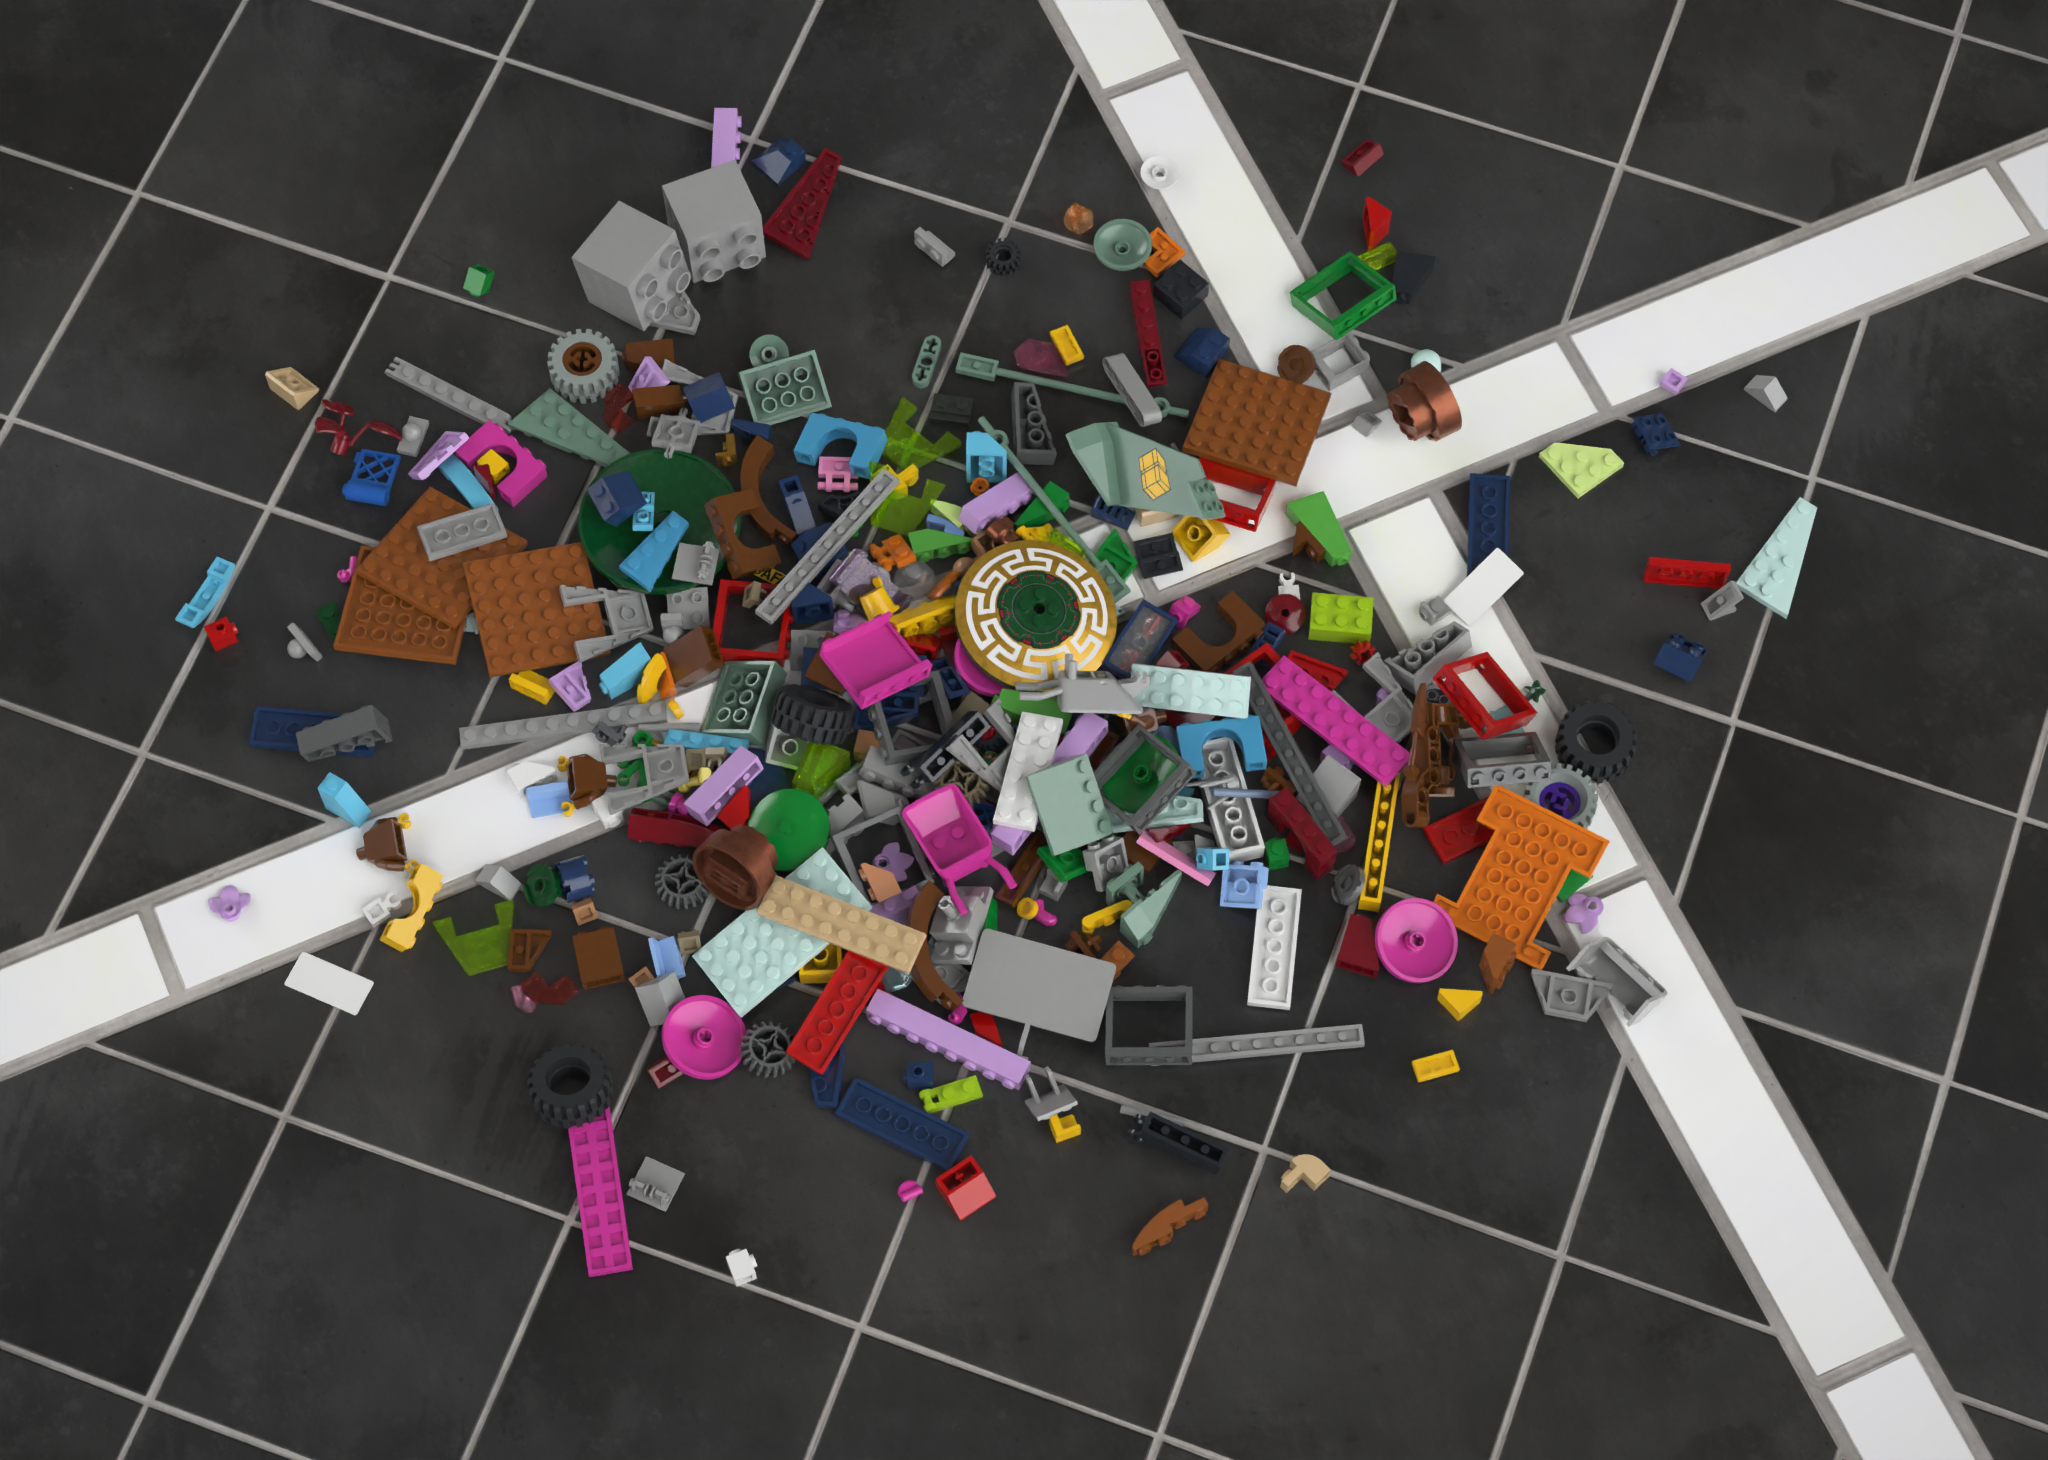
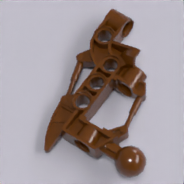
(1424, 771)

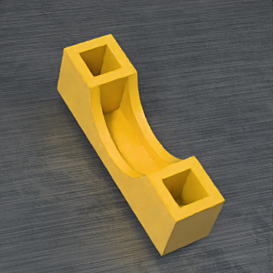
(423, 885)

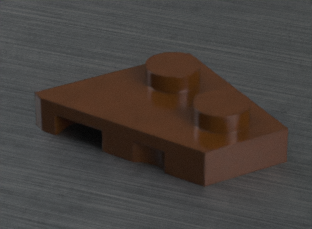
(526, 948)

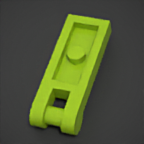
(951, 1094)

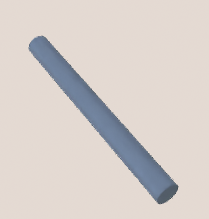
(1244, 793)

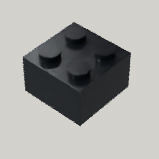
(1181, 289)

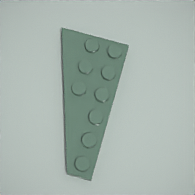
(566, 429)

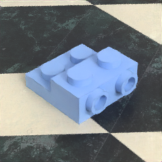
(1243, 885)

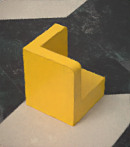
(498, 466)
(1064, 1127)

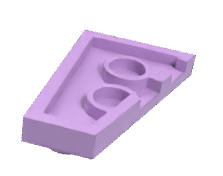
(440, 451)

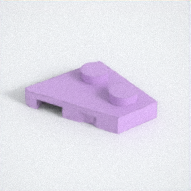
(648, 375)
(846, 620)
(571, 686)

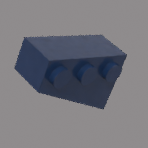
(897, 709)

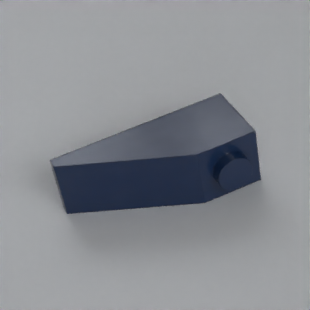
(951, 680)

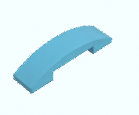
(465, 482)
(208, 594)

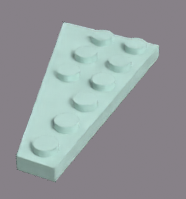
(1776, 567)
(1179, 811)

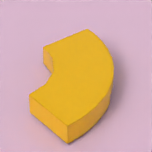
(650, 678)

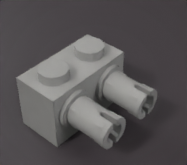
(832, 590)

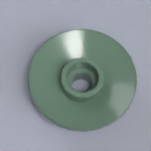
(767, 342)

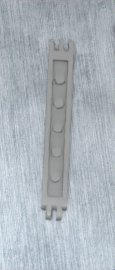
(447, 394)

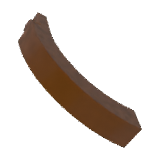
(753, 465)
(923, 970)

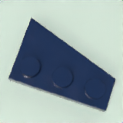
(828, 1086)

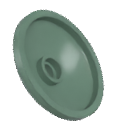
(1122, 236)

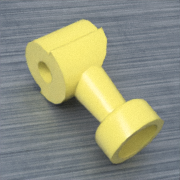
(703, 775)

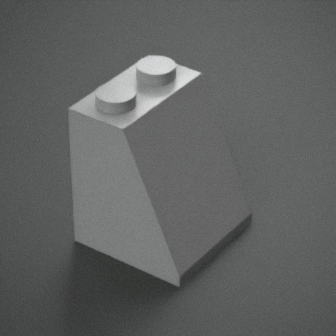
(1337, 784)

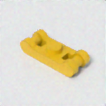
(1035, 533)
(1105, 916)

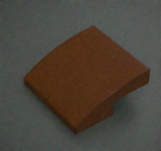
(1138, 853)

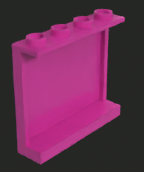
(873, 661)

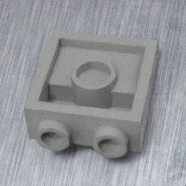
(1105, 860)

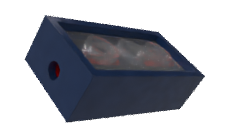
(1139, 640)

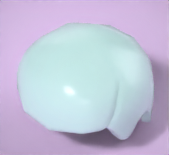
(1426, 355)

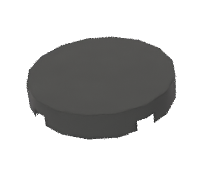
(1348, 884)

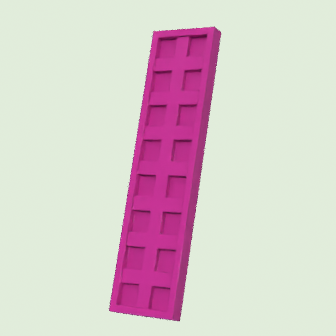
(1335, 721)
(600, 1197)

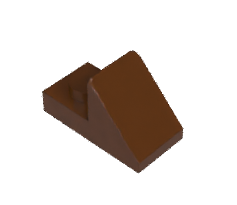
(1307, 541)

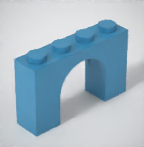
(823, 429)
(1244, 732)

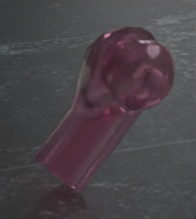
(522, 1001)

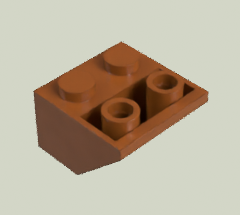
(1497, 961)

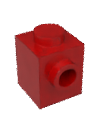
(221, 633)

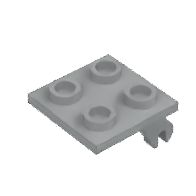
(1050, 1103)

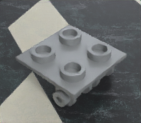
(696, 563)
(692, 606)
(802, 639)
(655, 1184)

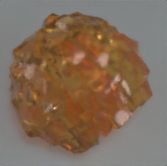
(1078, 219)

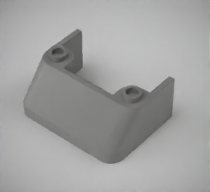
(1631, 982)

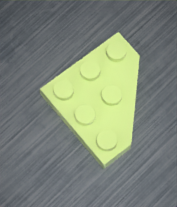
(1580, 465)

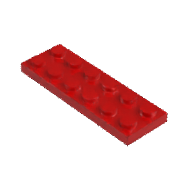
(835, 1011)

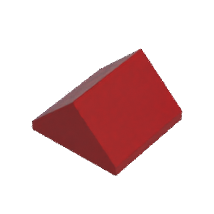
(1376, 222)

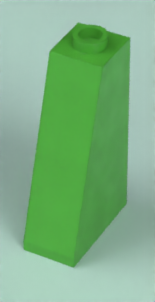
(1320, 520)
(1015, 707)

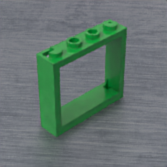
(1357, 314)

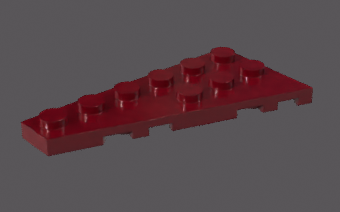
(802, 211)

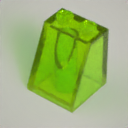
(820, 768)

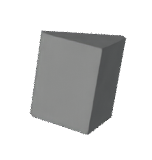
(659, 997)

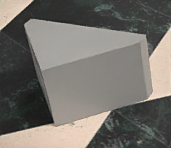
(1767, 391)
(498, 881)

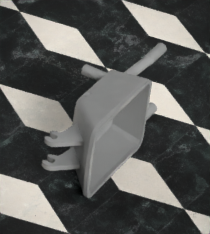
(1088, 690)

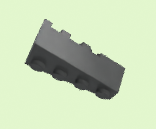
(1030, 433)

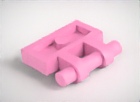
(836, 468)

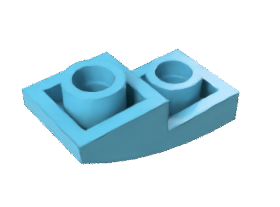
(644, 518)

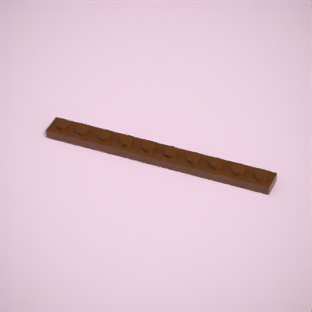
(1030, 861)

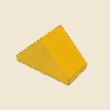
(1459, 1001)

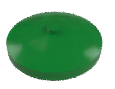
(1139, 777)
(793, 824)

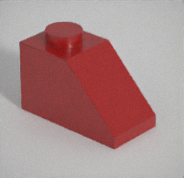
(738, 809)

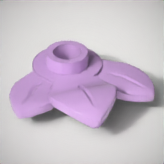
(895, 860)
(229, 903)
(1580, 912)

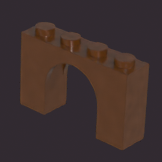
(740, 559)
(1208, 658)

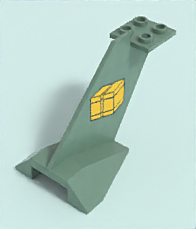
(1143, 472)

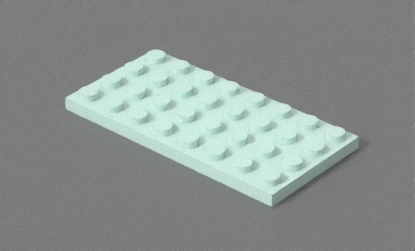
(761, 954)

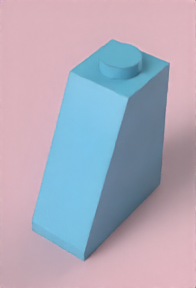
(625, 672)
(343, 800)

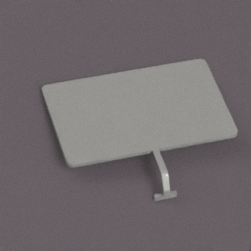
(1039, 986)

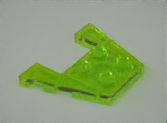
(908, 446)
(901, 511)
(482, 948)

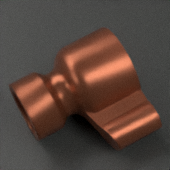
(999, 531)

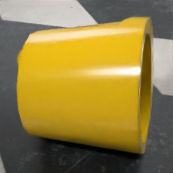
(877, 601)

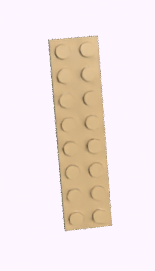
(842, 924)

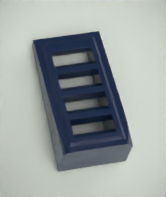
(751, 429)
(1109, 518)
(1272, 633)

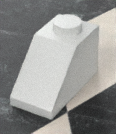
(529, 775)

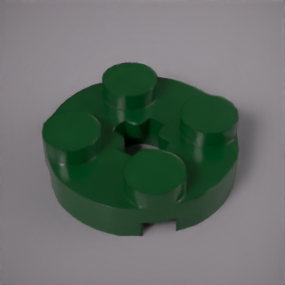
(551, 888)

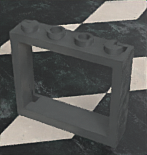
(881, 729)
(1502, 773)
(1163, 794)
(848, 865)
(1149, 1055)

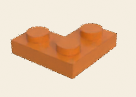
(1166, 253)

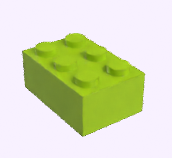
(1340, 618)

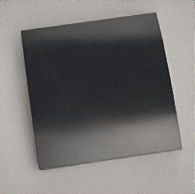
(1157, 556)

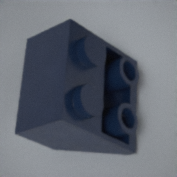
(1681, 656)

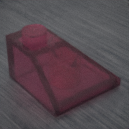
(1040, 357)

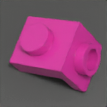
(1183, 610)

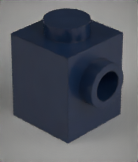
(919, 1075)

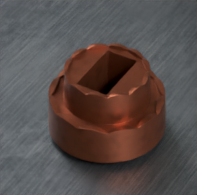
(1424, 404)
(736, 866)

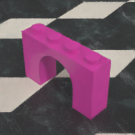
(528, 471)

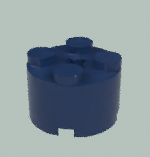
(575, 878)

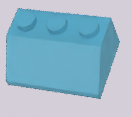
(985, 458)

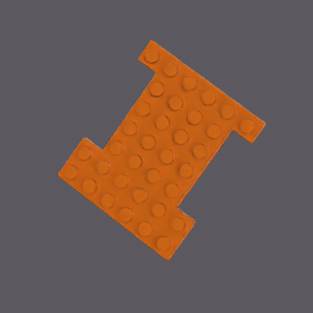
(1521, 872)

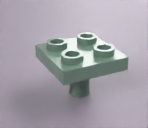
(1126, 885)

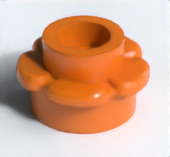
(979, 482)

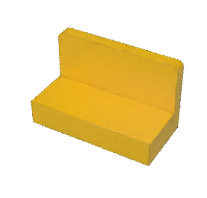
(532, 685)

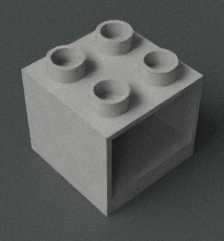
(715, 221)
(632, 266)

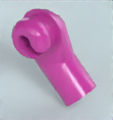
(346, 575)
(1043, 916)
(958, 1014)

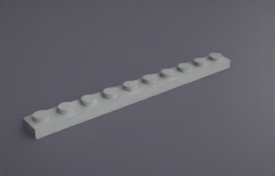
(827, 546)
(561, 725)
(1272, 1043)

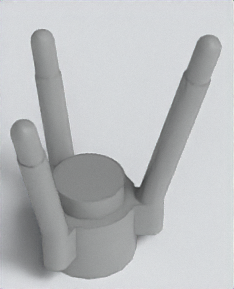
(1230, 781)

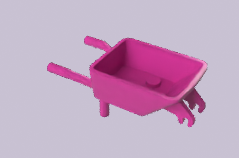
(952, 838)

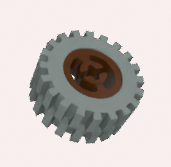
(598, 373)

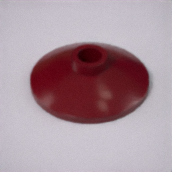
(1286, 602)

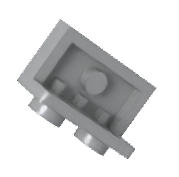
(933, 246)

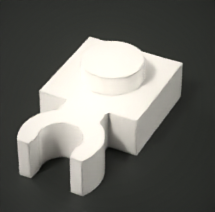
(1288, 587)
(378, 911)

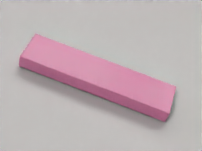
(1175, 858)

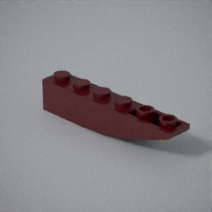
(1147, 333)
(668, 827)

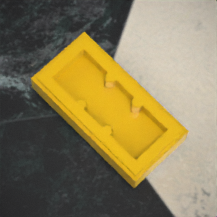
(1066, 345)
(1435, 1066)

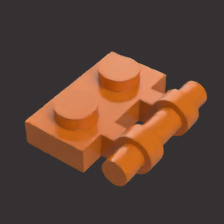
(898, 552)

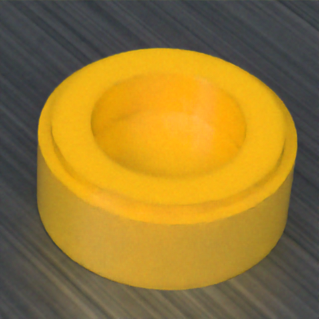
(676, 710)
(1027, 908)

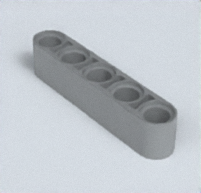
(1132, 390)

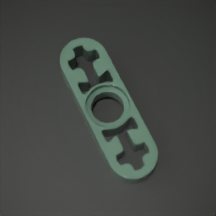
(928, 369)

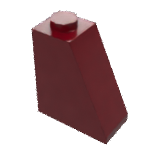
(1358, 947)

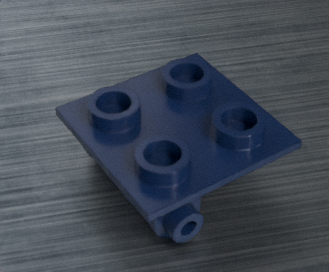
(1654, 433)

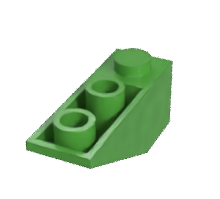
(937, 544)

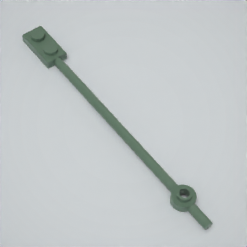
(988, 369)
(1115, 583)

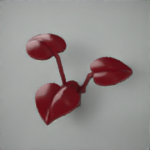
(342, 438)

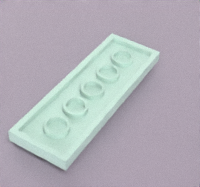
(1194, 691)

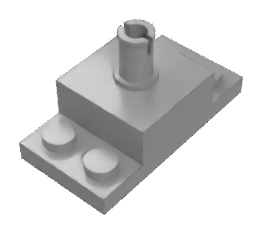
(957, 934)

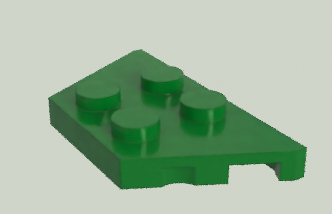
(1117, 555)

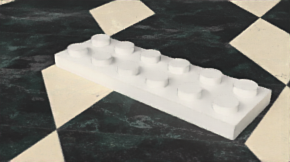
(1031, 752)
(1274, 948)

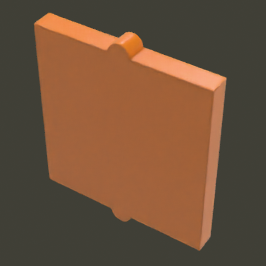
(943, 584)

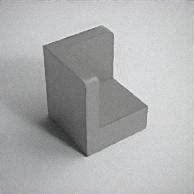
(1052, 886)

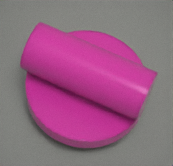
(909, 1190)

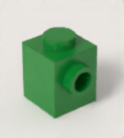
(478, 280)
(1276, 853)

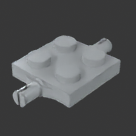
(676, 433)

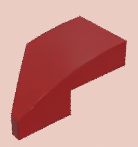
(985, 1027)

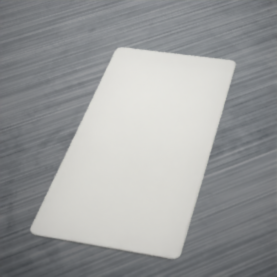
(1483, 586)
(329, 983)

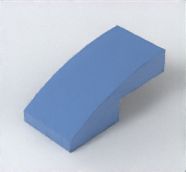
(940, 524)

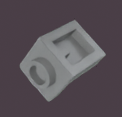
(1434, 610)

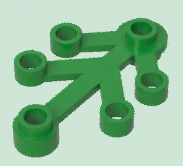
(638, 764)

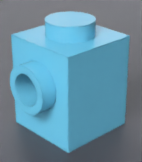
(1212, 858)

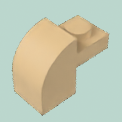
(1308, 1169)

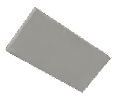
(462, 532)

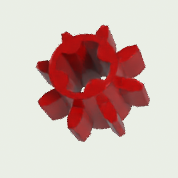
(1358, 650)

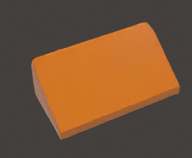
(665, 683)

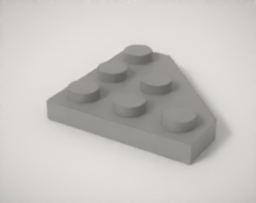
(679, 315)

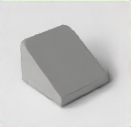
(1366, 423)

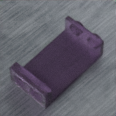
(856, 578)

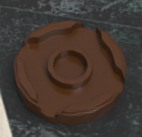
(1296, 363)

